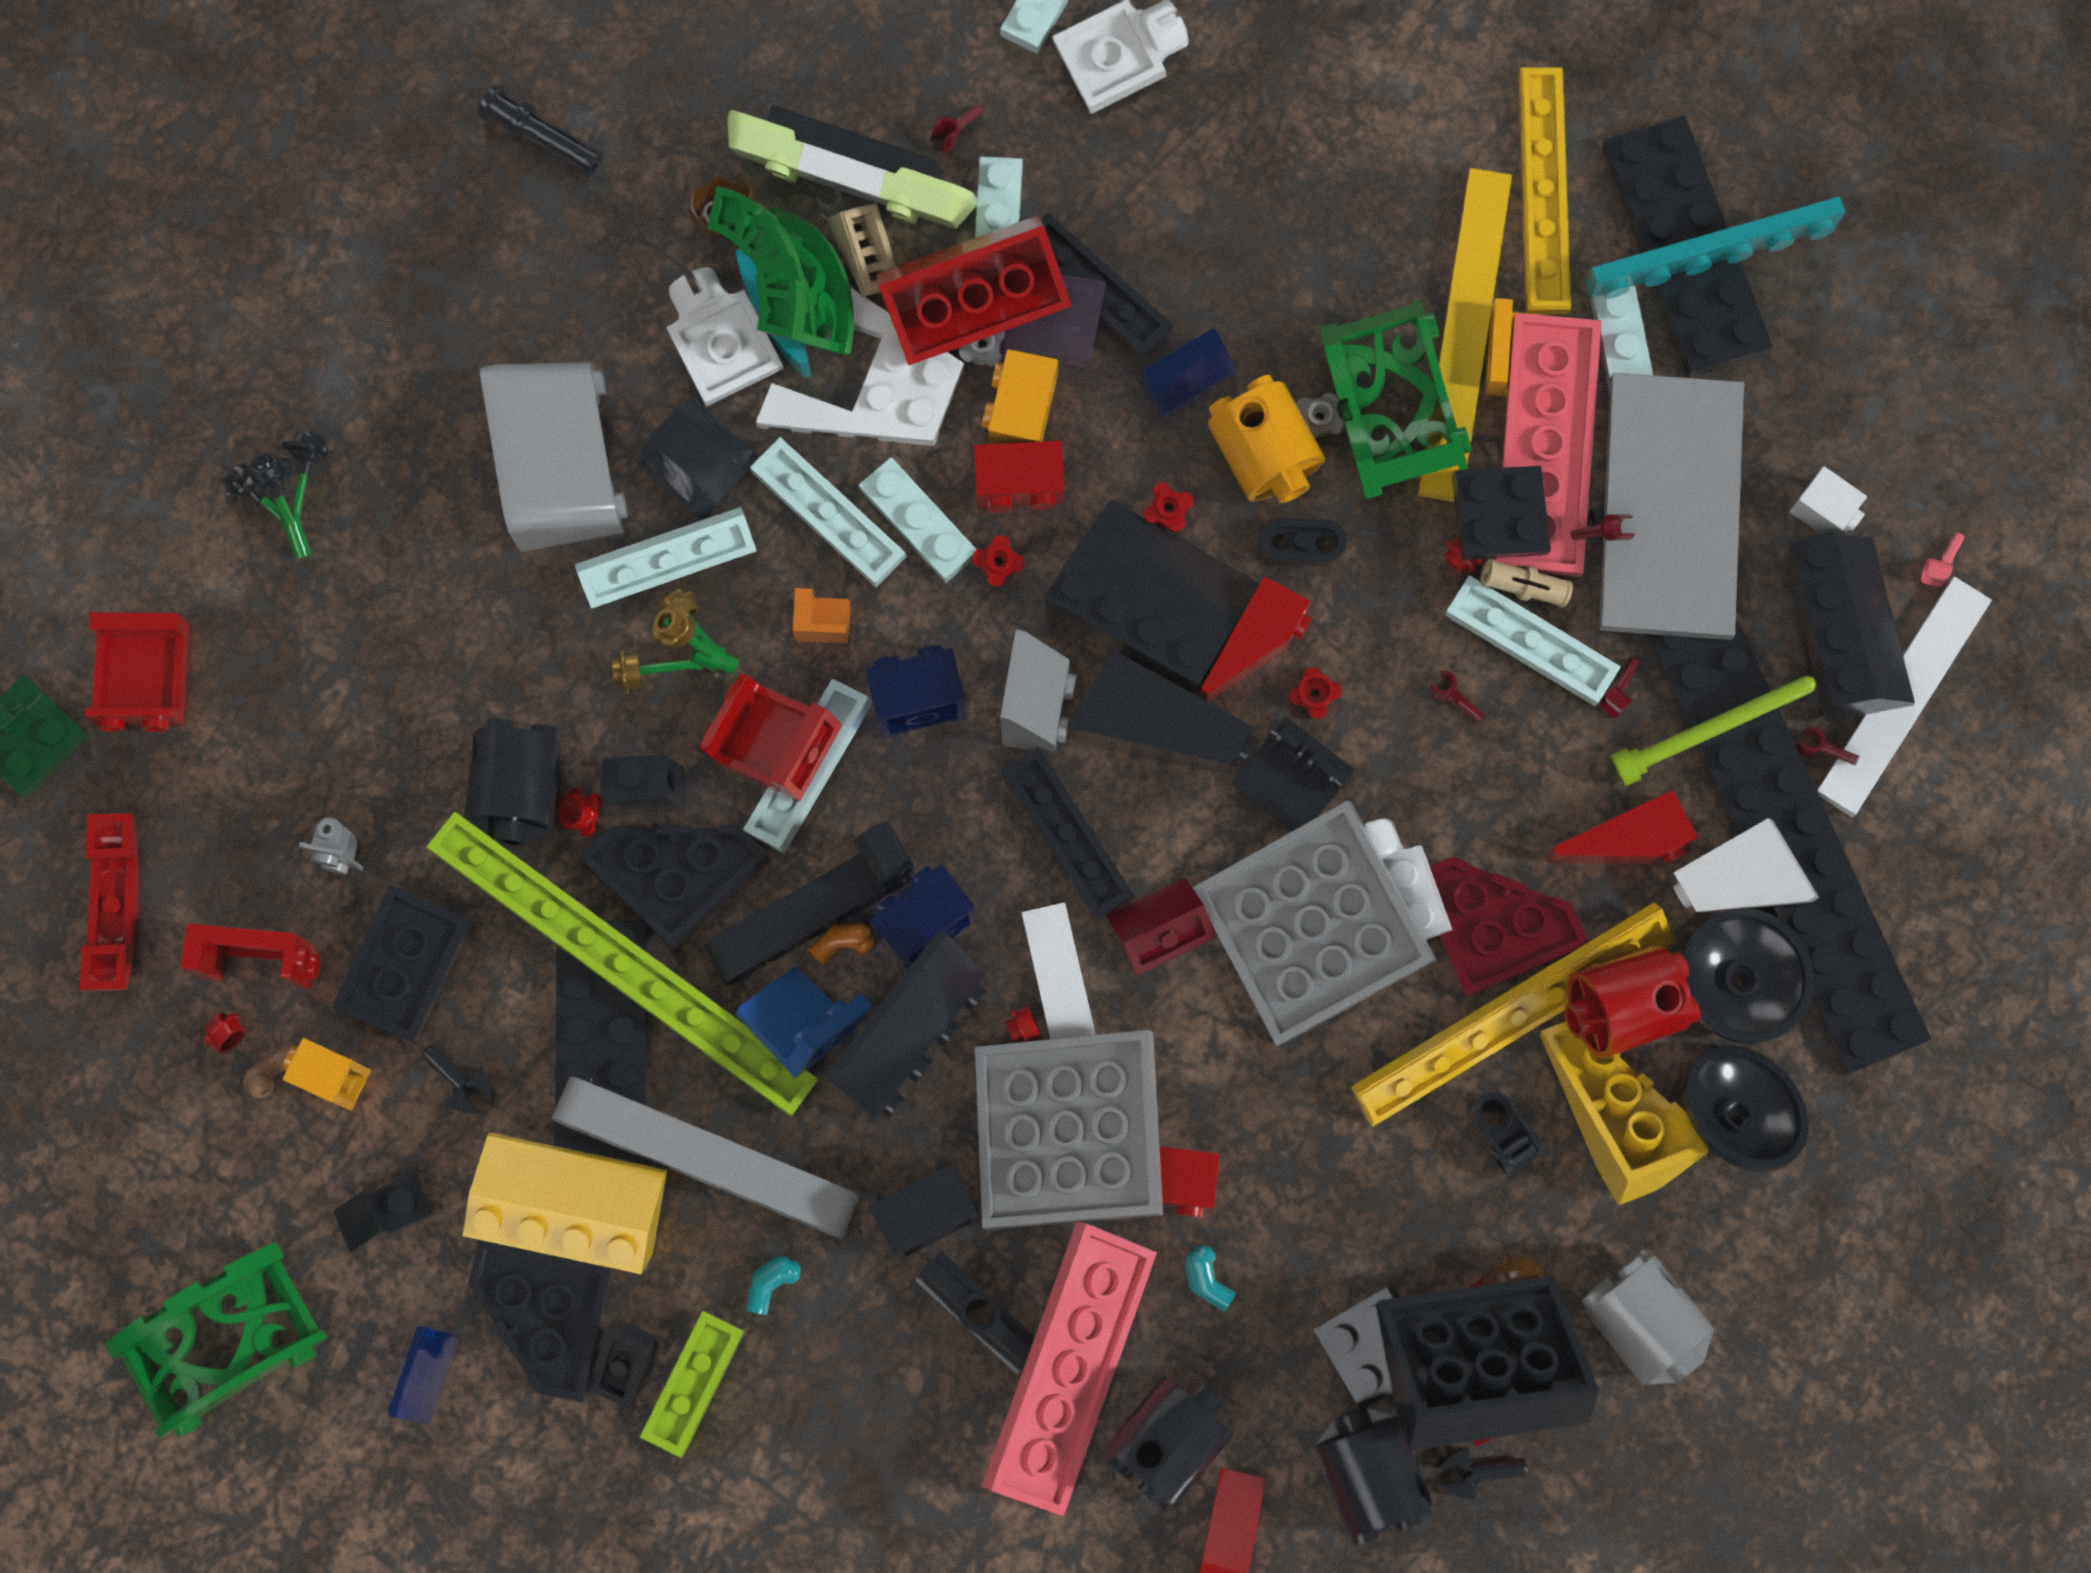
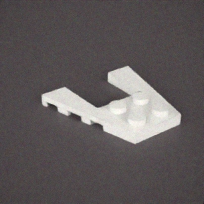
(895, 400)

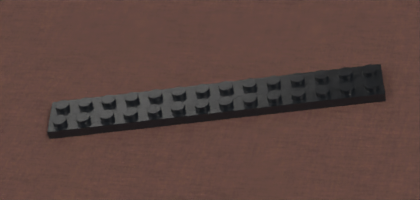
(1763, 777)

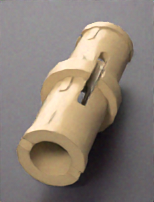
(1552, 589)

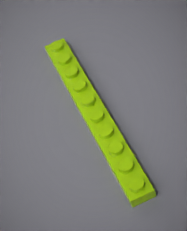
(618, 961)

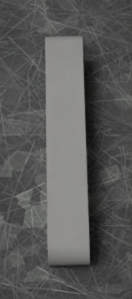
(706, 1157)

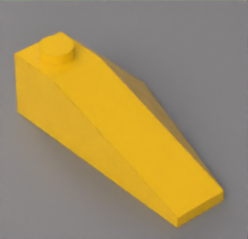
(1626, 1124)

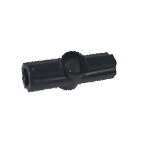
(955, 1290)

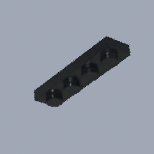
(1122, 307)
(1067, 834)

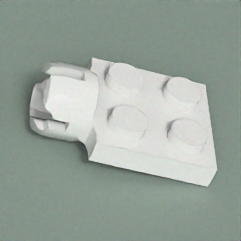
(1120, 50)
(719, 337)
(1412, 877)

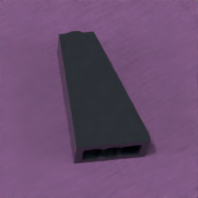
(1157, 718)

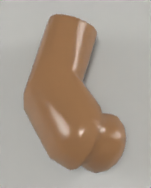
(259, 1076)

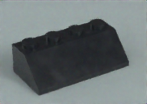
(1848, 625)

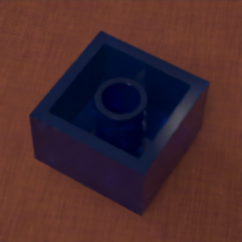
(916, 691)
(914, 918)

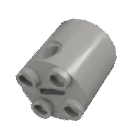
(1650, 1321)

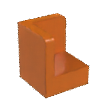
(820, 618)

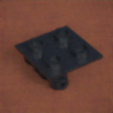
(1292, 775)

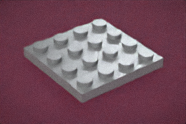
(1314, 923)
(1068, 1130)

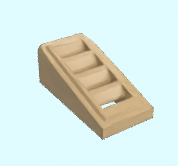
(847, 240)

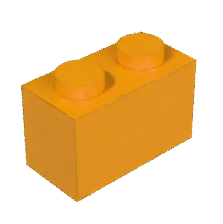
(1022, 398)
(325, 1073)

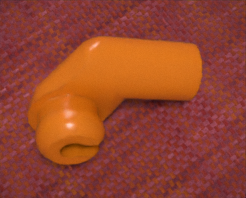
(843, 935)

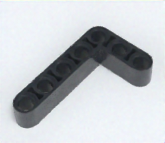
(815, 907)

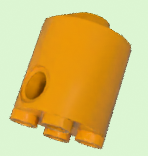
(1273, 455)

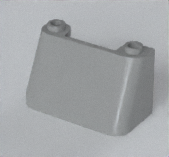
(551, 453)

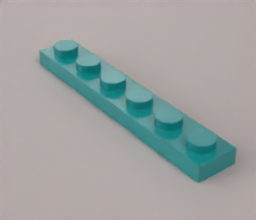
(1700, 252)

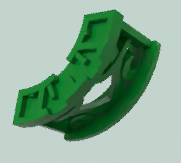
(798, 275)
(1377, 459)
(148, 1340)

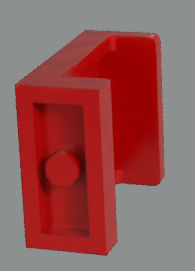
(139, 671)
(769, 737)
(208, 946)

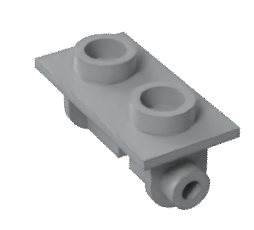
(333, 847)

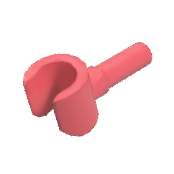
(1936, 571)

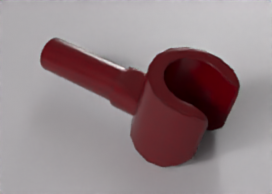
(950, 128)
(1609, 529)
(1455, 696)
(1615, 699)
(1825, 747)

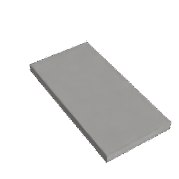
(1679, 476)

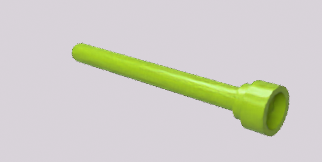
(1634, 763)

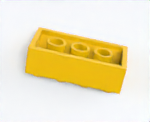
(565, 1203)

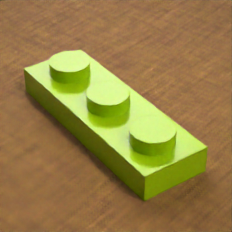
(692, 1384)

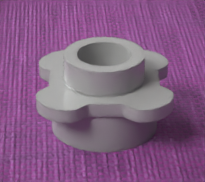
(983, 355)
(1327, 405)

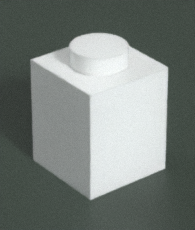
(1830, 504)

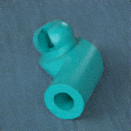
(767, 1278)
(1202, 1278)

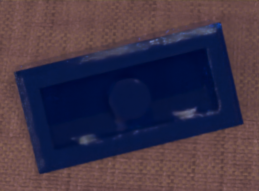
(1188, 371)
(423, 1375)

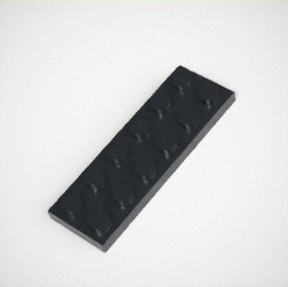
(1672, 202)
(599, 1040)

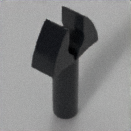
(458, 1080)
(1480, 1471)

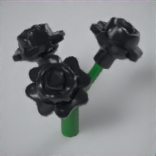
(266, 477)

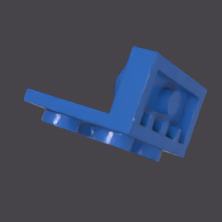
(800, 1020)

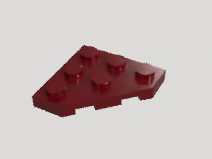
(1500, 926)

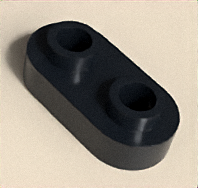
(1301, 540)

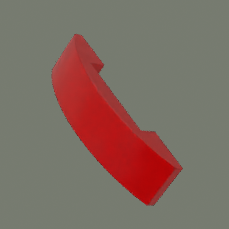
(112, 902)

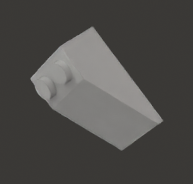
(1035, 696)

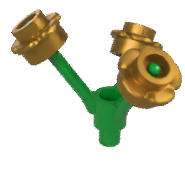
(674, 629)

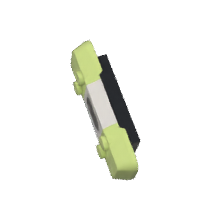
(852, 163)

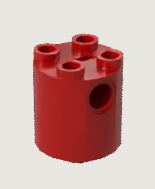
(1630, 1001)

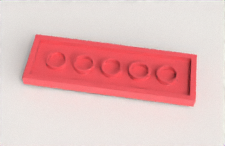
(1553, 426)
(1069, 1369)

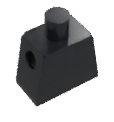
(641, 785)

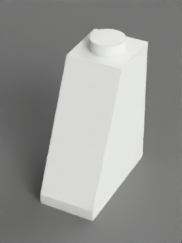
(1744, 874)

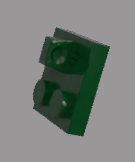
(33, 736)

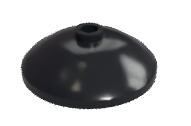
(1767, 959)
(1746, 1108)

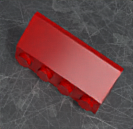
(973, 290)

